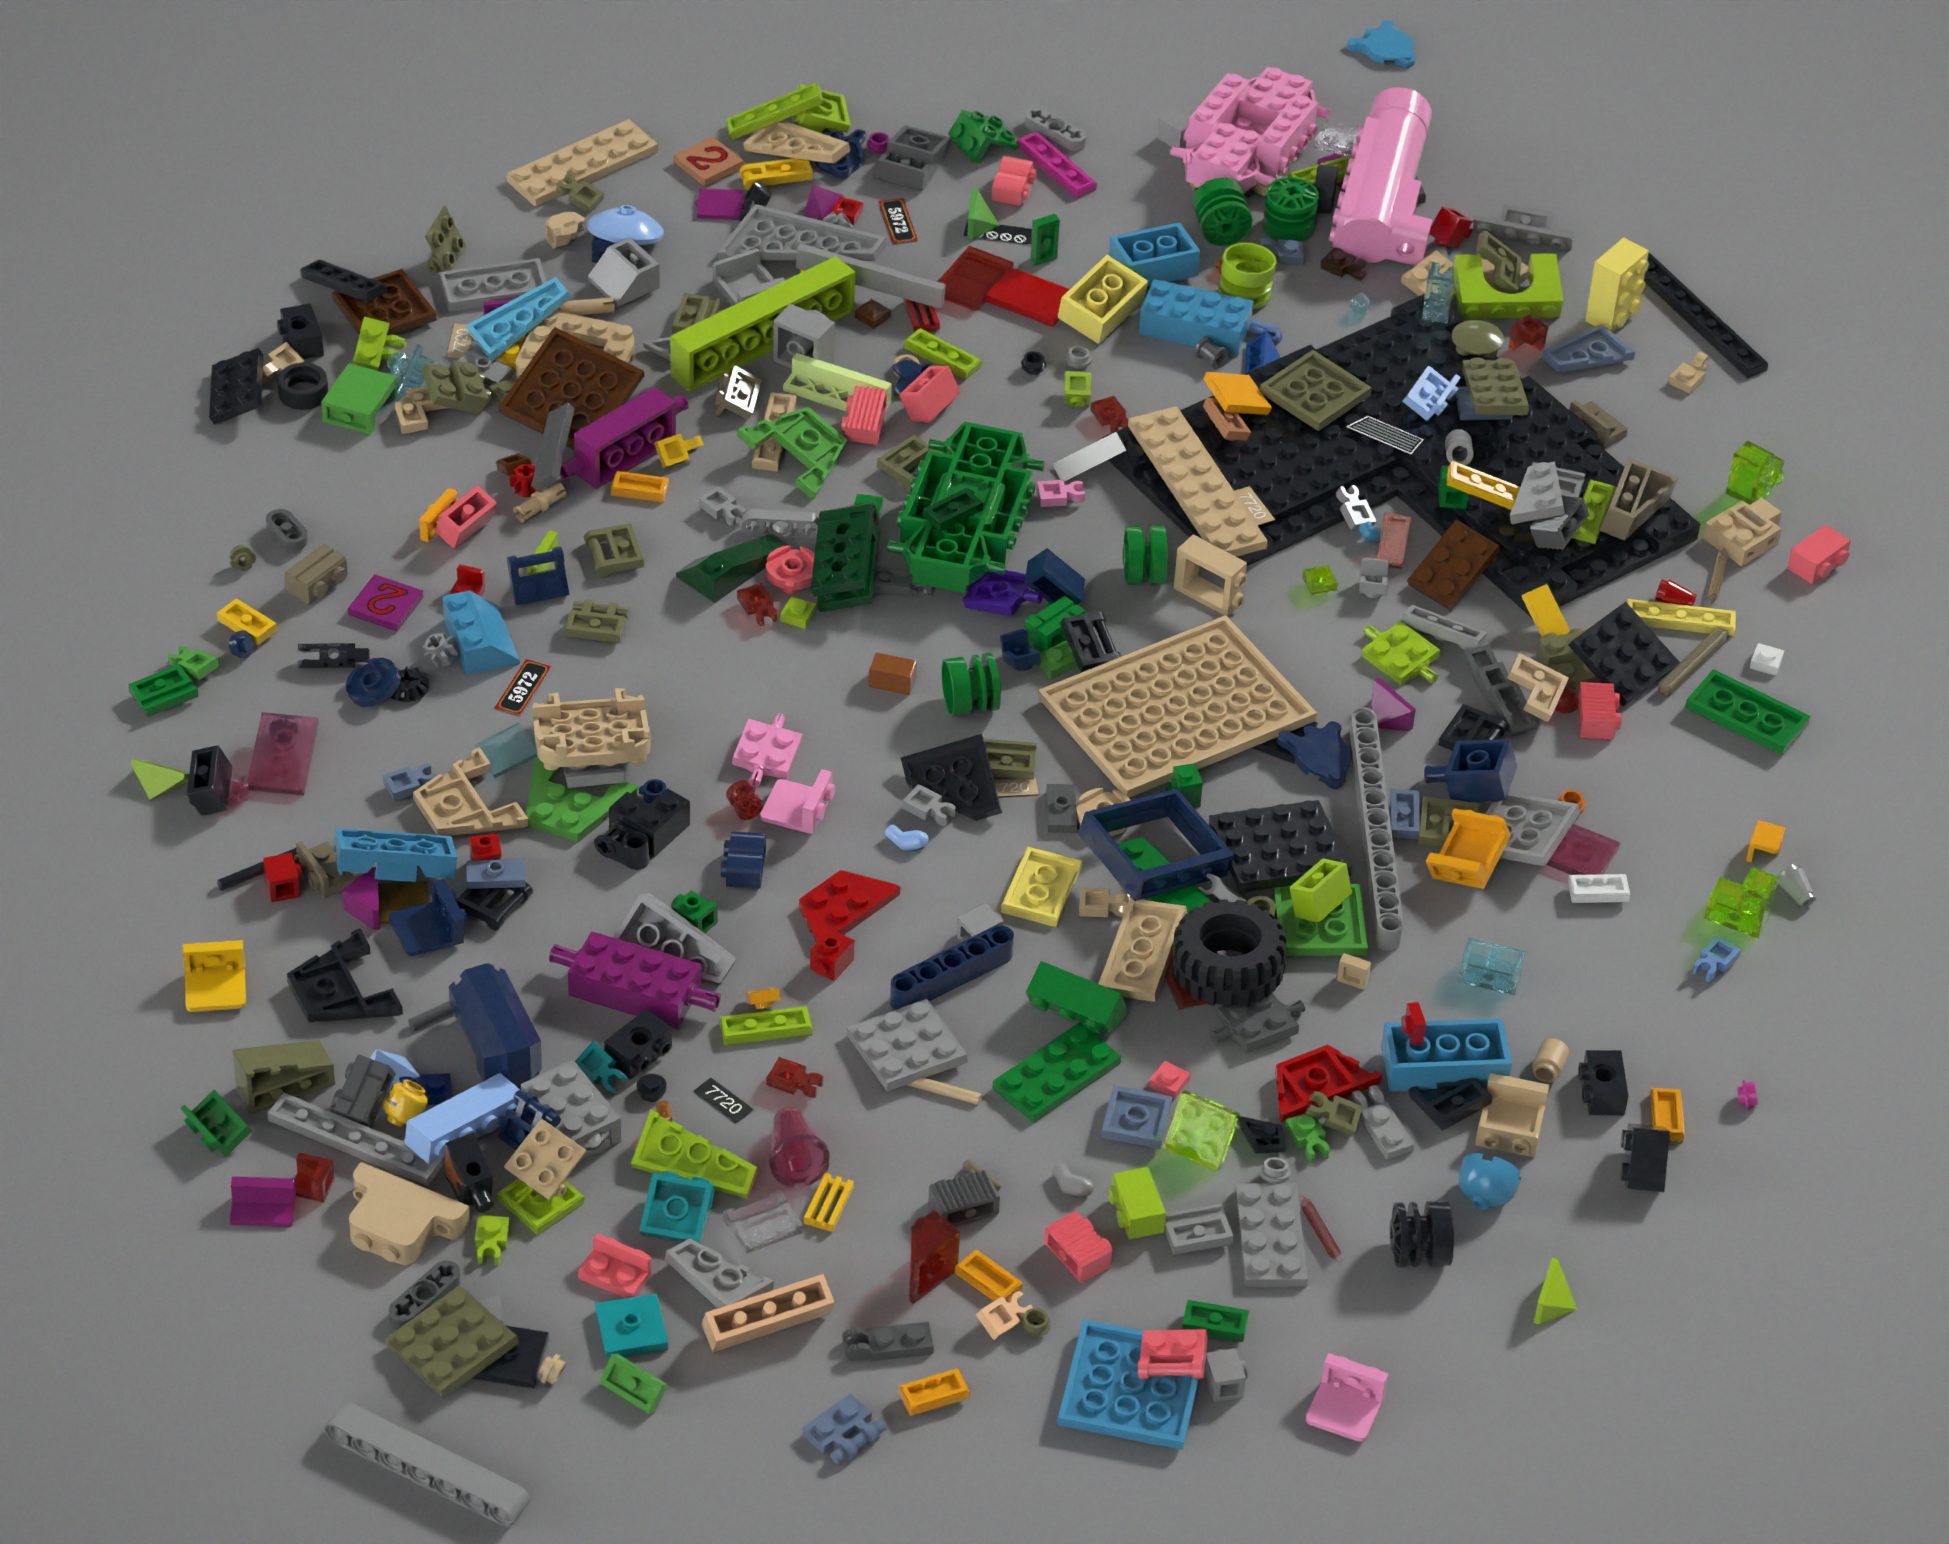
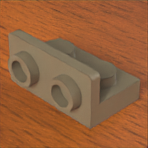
(737, 392)
(1606, 427)
(321, 868)

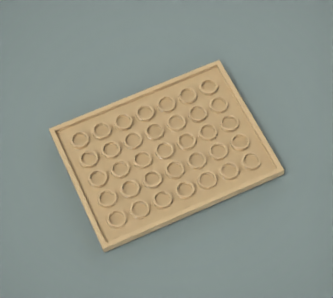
(1176, 705)

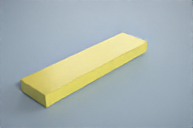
(1684, 617)

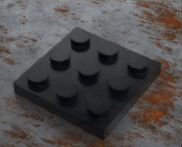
(1624, 653)

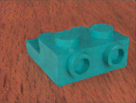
(677, 1207)

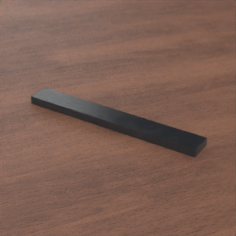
(1703, 319)

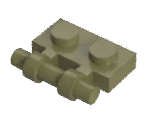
(596, 621)

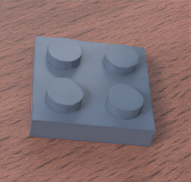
(1136, 1117)

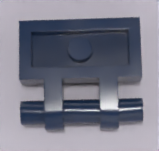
(516, 1122)

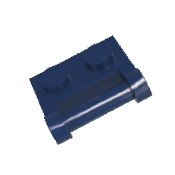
(541, 584)

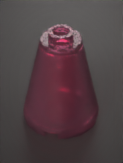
(796, 1149)

